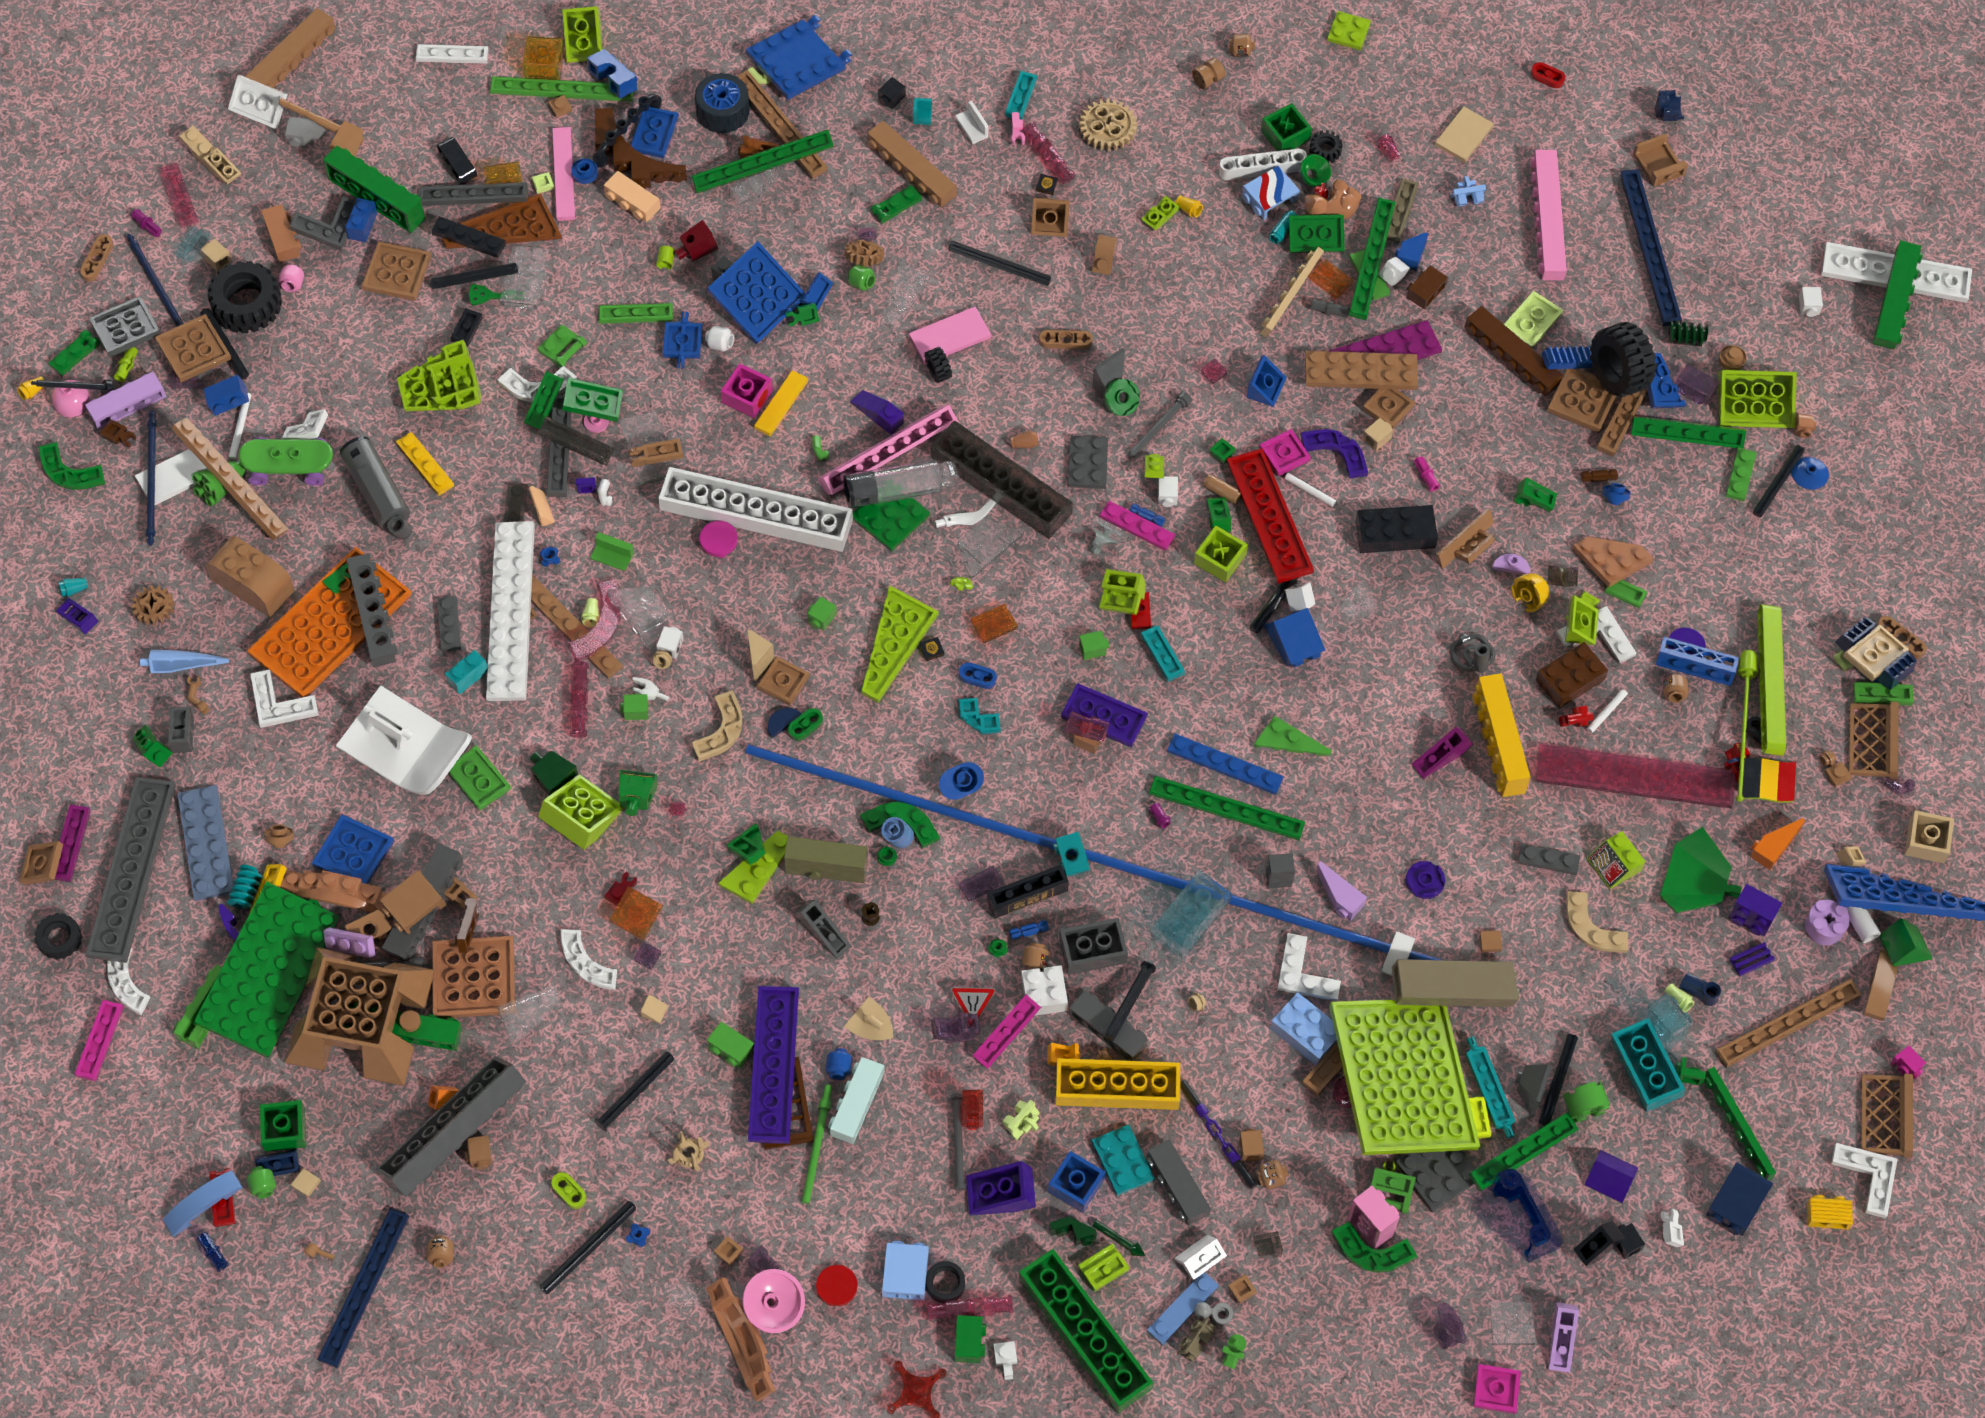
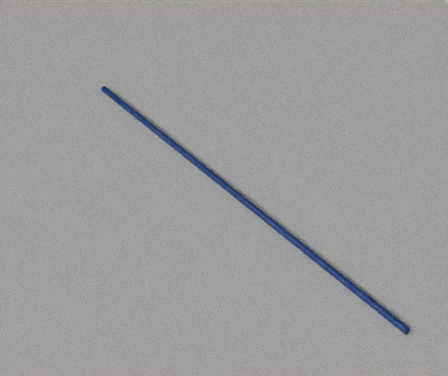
(1049, 843)

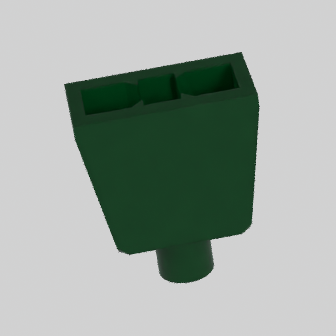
(552, 771)

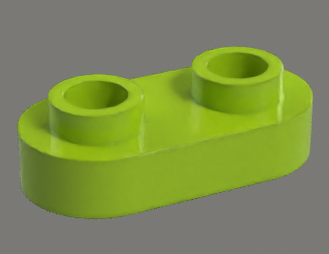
(569, 1191)

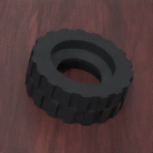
(58, 921)

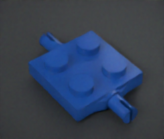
(682, 340)

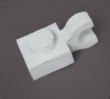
(1671, 1229)
(1005, 1356)

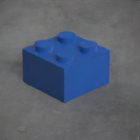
(1076, 1181)

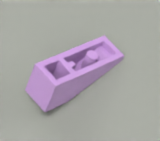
(1344, 896)
(1563, 1336)

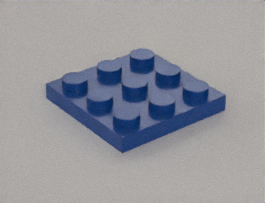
(353, 850)

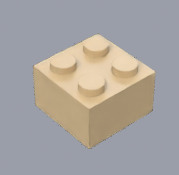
(1929, 836)

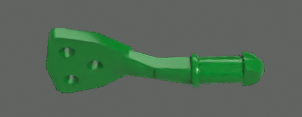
(488, 294)

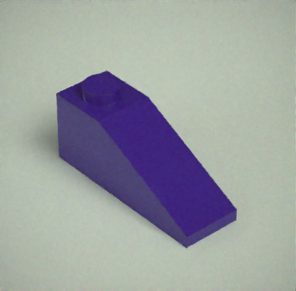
(879, 411)

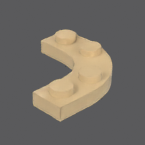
(727, 733)
(1589, 933)

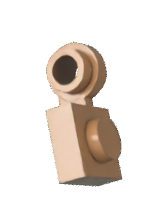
(1837, 773)

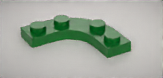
(65, 476)
(909, 814)
(1368, 1258)

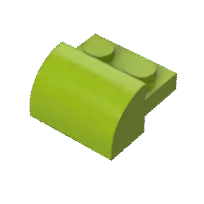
(1122, 591)

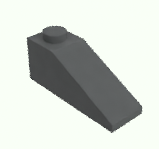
(822, 928)

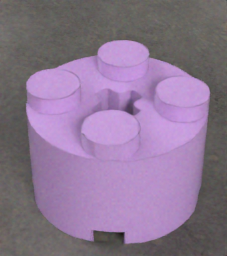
(1817, 919)

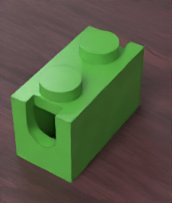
(730, 1045)

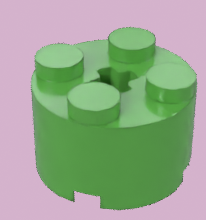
(1586, 1101)

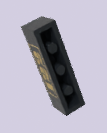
(1027, 891)

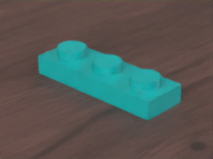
(1021, 94)
(1162, 653)

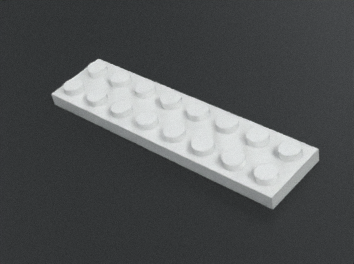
(1874, 269)

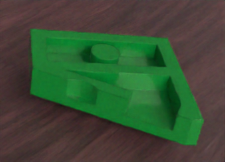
(748, 845)

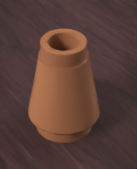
(1025, 440)

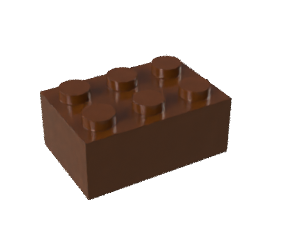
(1571, 675)

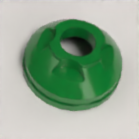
(1319, 166)

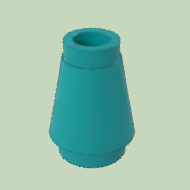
(72, 586)

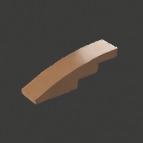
(1881, 987)

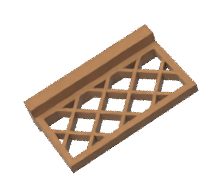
(1891, 736)
(1905, 1114)

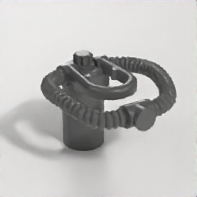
(1481, 653)

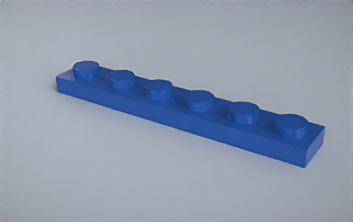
(1225, 764)

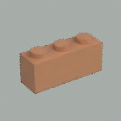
(282, 238)

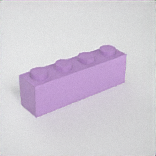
(125, 400)

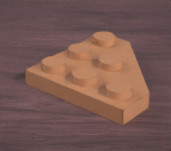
(1612, 559)

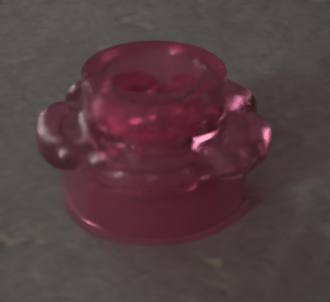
(677, 808)

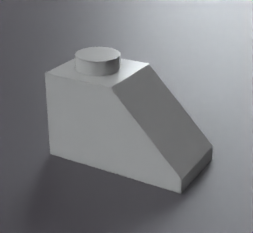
(303, 131)

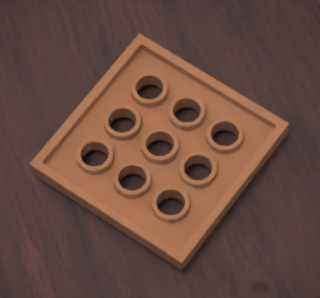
(463, 968)

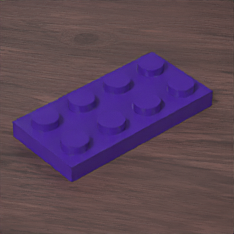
(1123, 718)

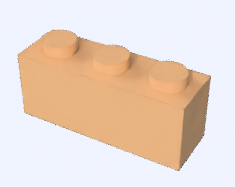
(631, 197)

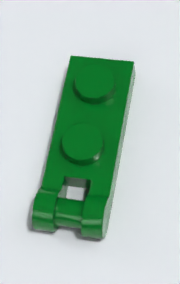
(896, 204)
(74, 353)

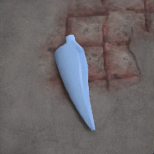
(173, 660)

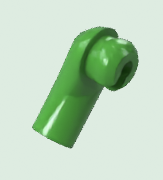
(816, 446)

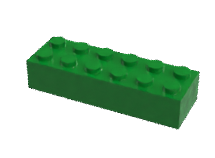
(367, 183)

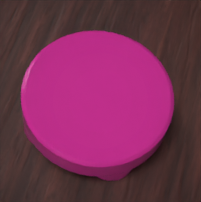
(718, 538)

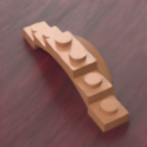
(334, 889)
(742, 1338)

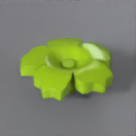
(961, 583)

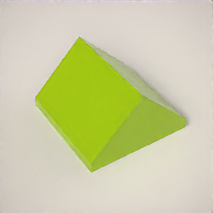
(1581, 622)

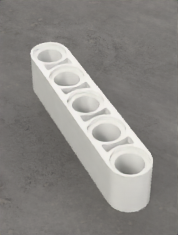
(1258, 164)

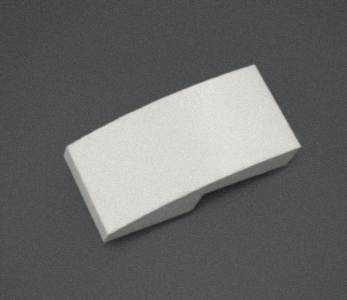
(1399, 949)

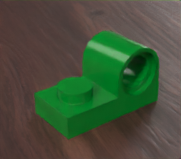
(1530, 493)
(1219, 513)

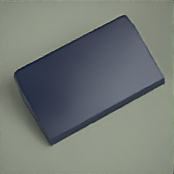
(280, 1162)

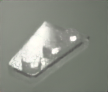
(527, 1012)

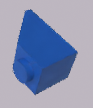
(1412, 251)

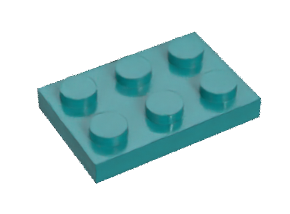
(1123, 1160)

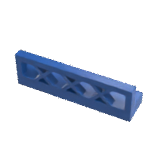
(1697, 664)

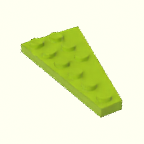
(898, 635)

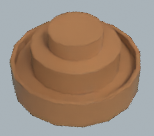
(1732, 357)
(278, 835)

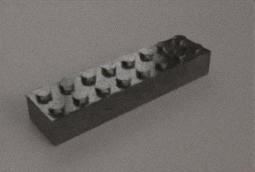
(1002, 480)

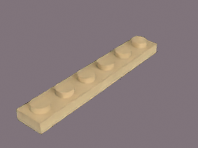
(1287, 296)

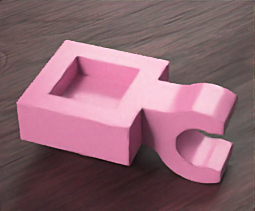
(1017, 125)

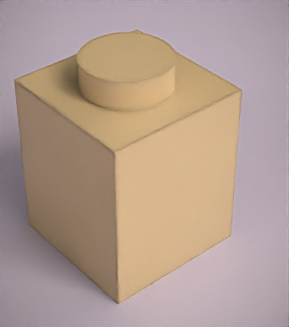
(216, 255)
(1378, 434)

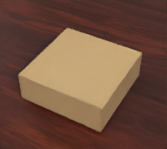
(305, 1183)

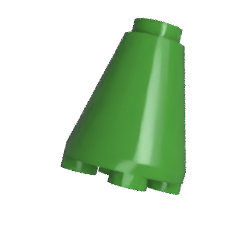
(209, 487)

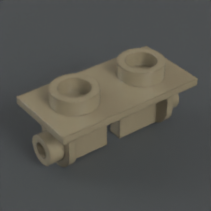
(1200, 1332)

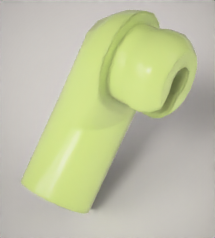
(760, 78)

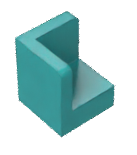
(922, 111)

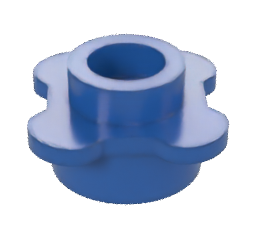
(549, 551)
(641, 1240)

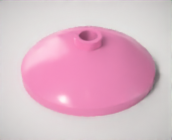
(787, 1299)

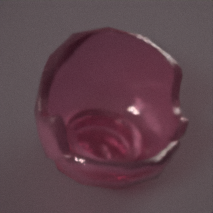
(1339, 1091)

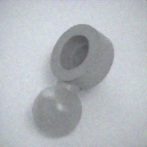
(1203, 1310)

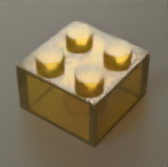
(543, 58)

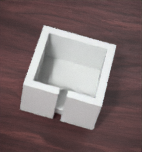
(1046, 989)

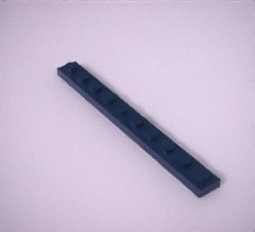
(1650, 247)

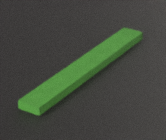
(554, 88)

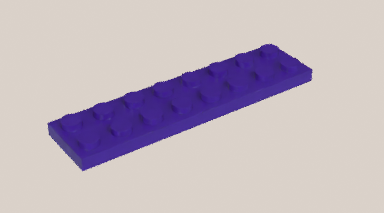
(773, 1065)

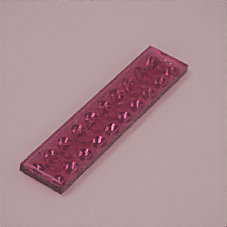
(1635, 776)

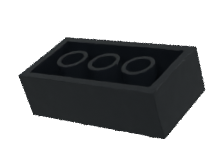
(1396, 529)

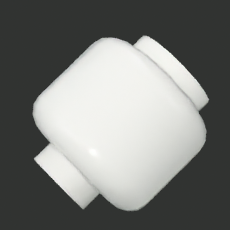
(719, 338)

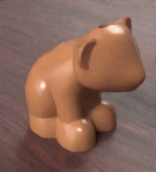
(1343, 201)

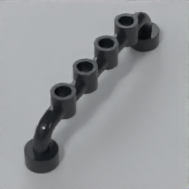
(644, 103)

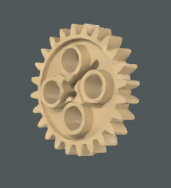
(1108, 125)

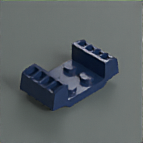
(1895, 671)

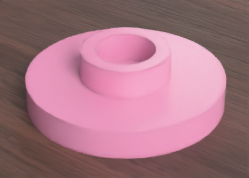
(595, 424)

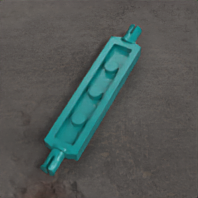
(1490, 1087)

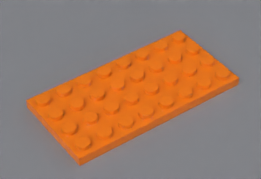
(321, 631)

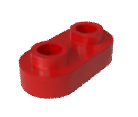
(1548, 75)

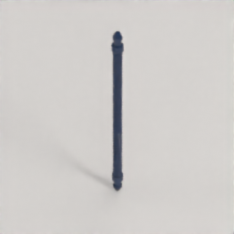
(155, 281)
(151, 423)

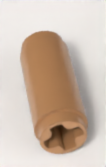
(1222, 488)

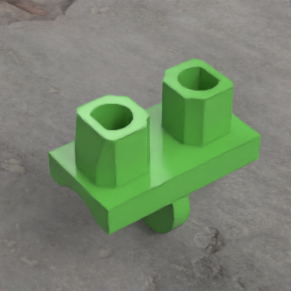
(1233, 1351)

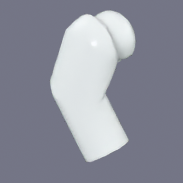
(602, 493)

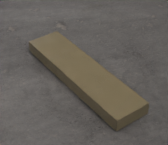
(1404, 201)

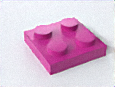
(1285, 452)
(1497, 1389)

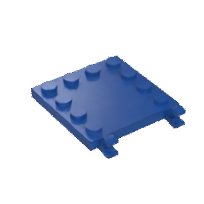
(797, 58)

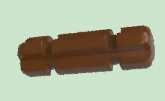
(1599, 475)

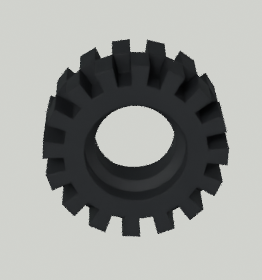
(1326, 138)
(938, 364)

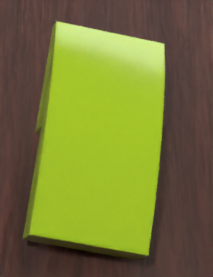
(1160, 214)

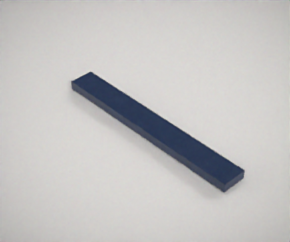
(363, 1288)

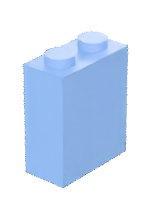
(905, 1270)

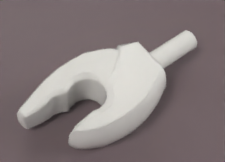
(650, 689)

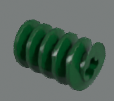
(1686, 333)

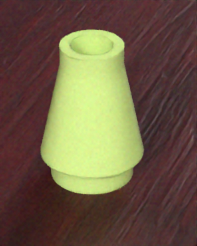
(591, 613)
(1684, 1000)

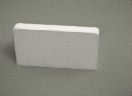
(973, 124)
(1201, 1256)

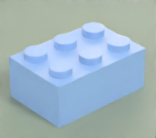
(1305, 1028)

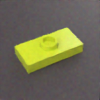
(1480, 1117)

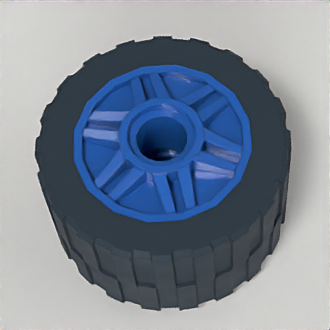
(722, 103)

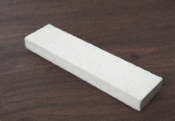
(452, 53)

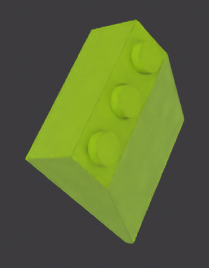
(580, 811)

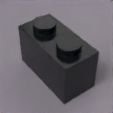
(1599, 1243)

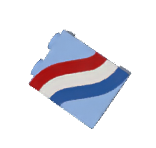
(1269, 191)

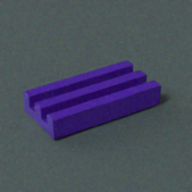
(1766, 952)

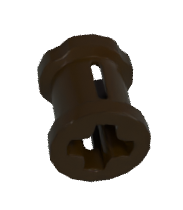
(874, 918)

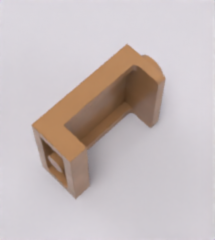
(1659, 160)
(411, 901)

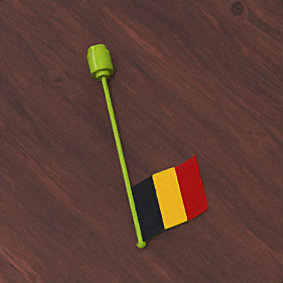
(1759, 776)

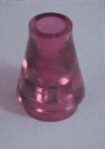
(1387, 145)

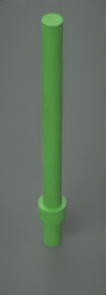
(824, 1106)

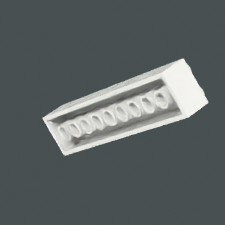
(756, 509)

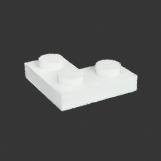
(309, 429)

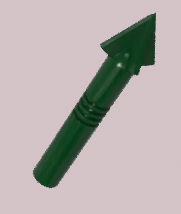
(1135, 1249)

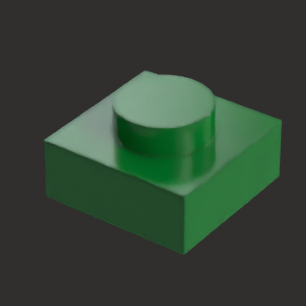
(1222, 450)

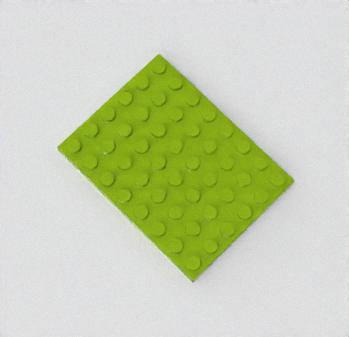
(1403, 1077)

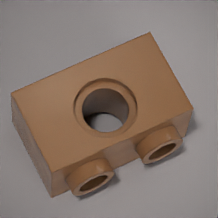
(376, 918)

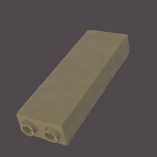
(1455, 983)

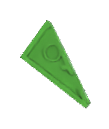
(1283, 736)

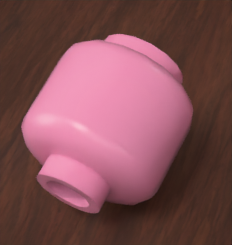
(291, 278)

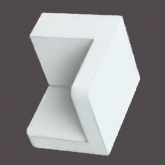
(1300, 596)

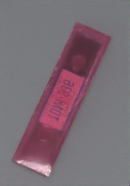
(179, 195)

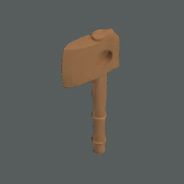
(346, 135)

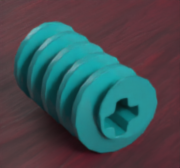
(244, 886)

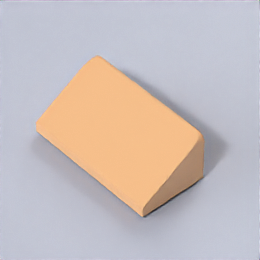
(541, 506)

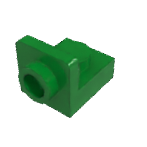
(1689, 1075)

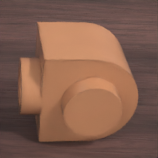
(1804, 425)

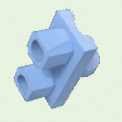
(1460, 194)

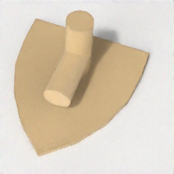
(870, 1022)

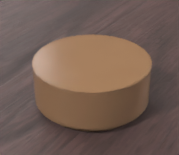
(410, 1021)

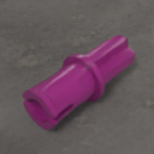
(146, 223)

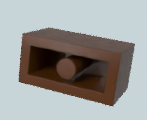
(1426, 287)

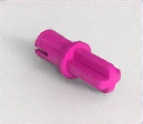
(1426, 473)

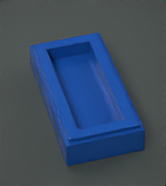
(817, 290)

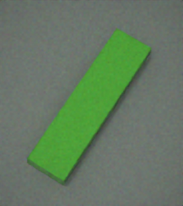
(635, 313)

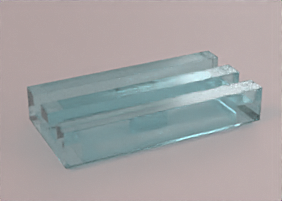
(186, 241)

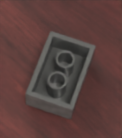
(1093, 946)

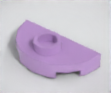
(1512, 564)

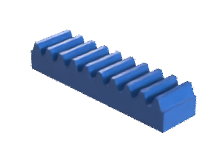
(1567, 358)

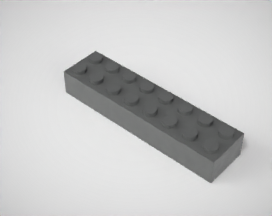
(450, 1126)

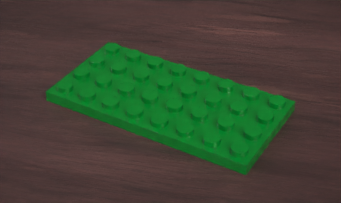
(265, 970)

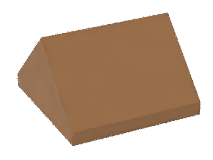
(1050, 217)

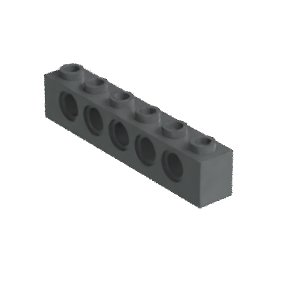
(358, 567)

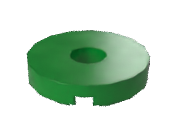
(1112, 393)

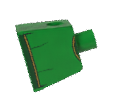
(636, 790)

